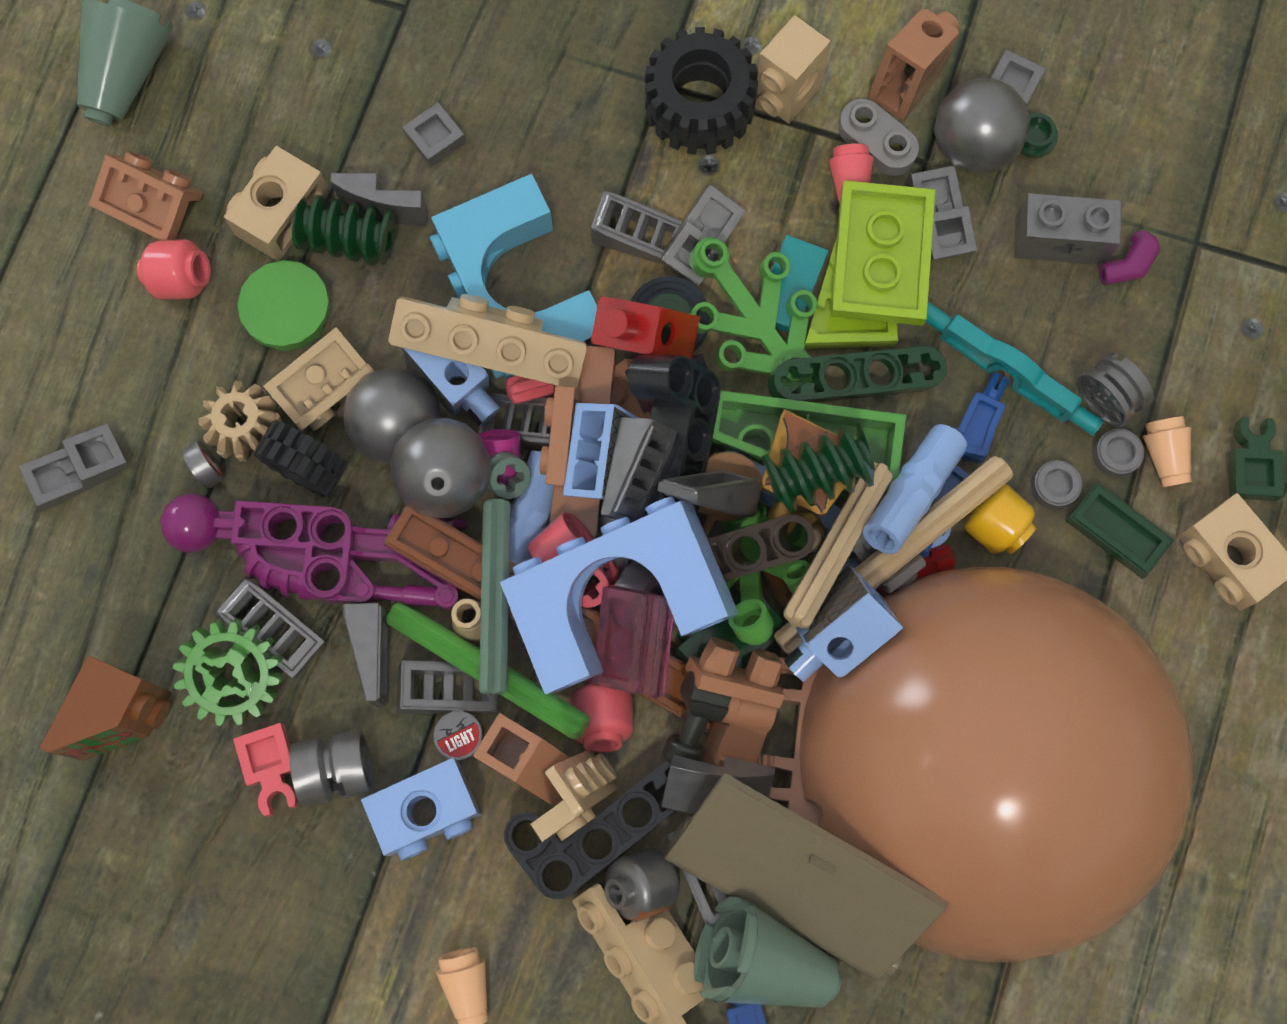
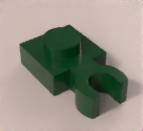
(1255, 469)

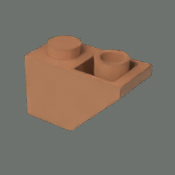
(520, 757)

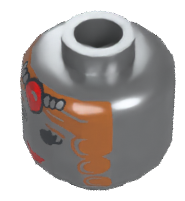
(642, 884)

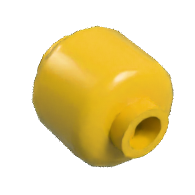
(1001, 521)

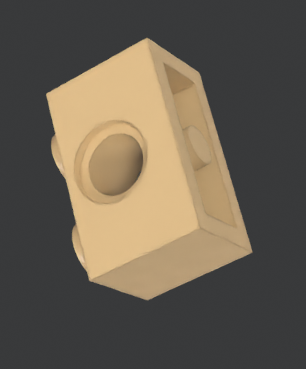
(791, 69)
(273, 176)
(1262, 554)

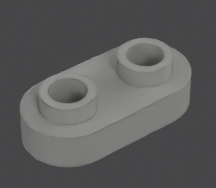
(878, 135)

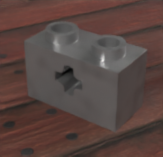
(1067, 229)

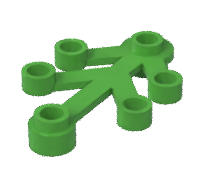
(757, 320)
(754, 621)

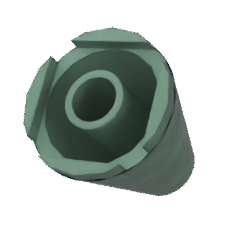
(116, 55)
(761, 961)

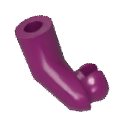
(1137, 262)

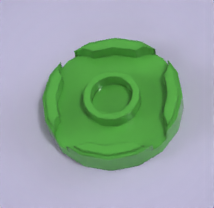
(284, 305)

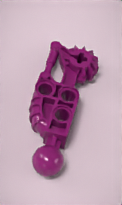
(295, 564)

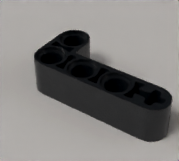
(683, 399)
(572, 850)

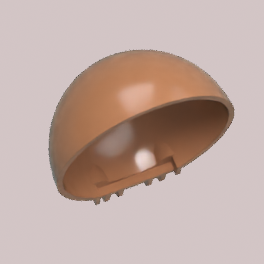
(1002, 758)

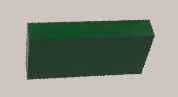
(1119, 530)

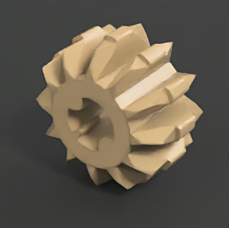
(225, 412)

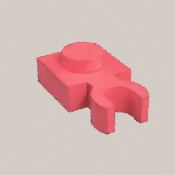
(266, 762)

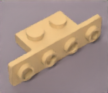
(488, 338)
(581, 784)
(646, 956)

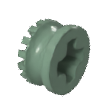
(516, 485)

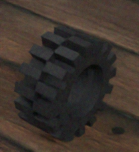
(300, 458)

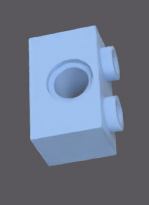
(393, 807)

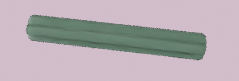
(493, 600)

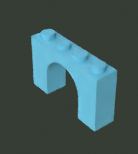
(489, 226)

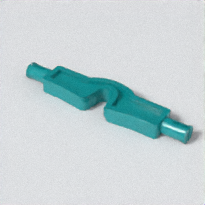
(1027, 376)

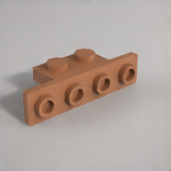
(595, 388)

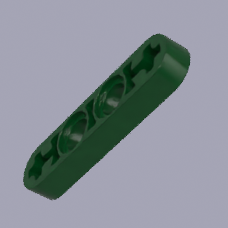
(857, 373)

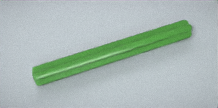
(466, 657)

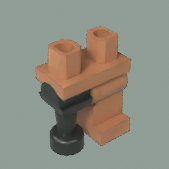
(734, 698)

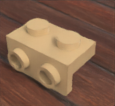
(318, 380)

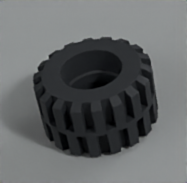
(708, 59)

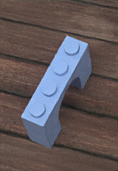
(550, 593)

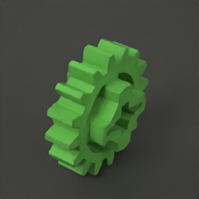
(245, 679)

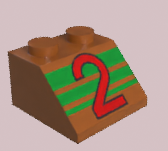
(105, 712)

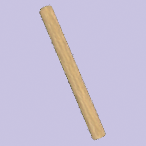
(931, 526)

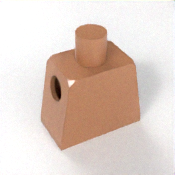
(926, 46)

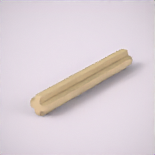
(836, 549)

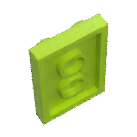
(883, 253)

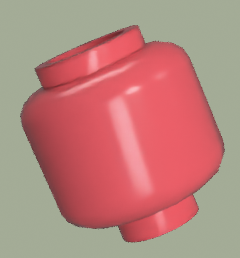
(173, 269)
(609, 716)

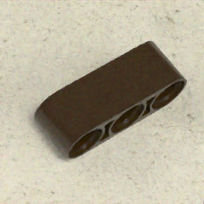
(773, 544)

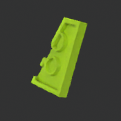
(844, 332)

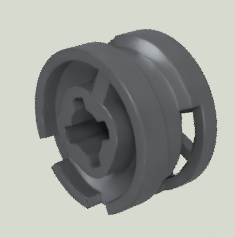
(1116, 388)

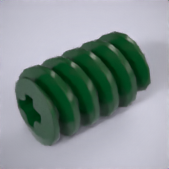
(342, 232)
(820, 469)

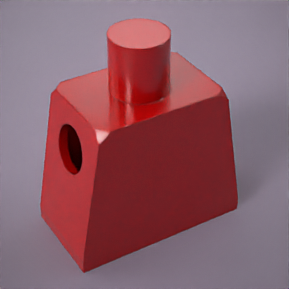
(639, 328)

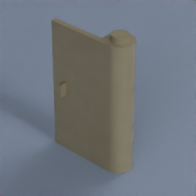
(804, 877)

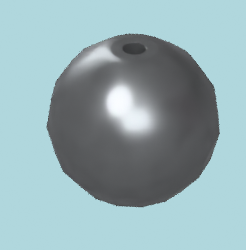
(982, 125)
(385, 408)
(440, 468)

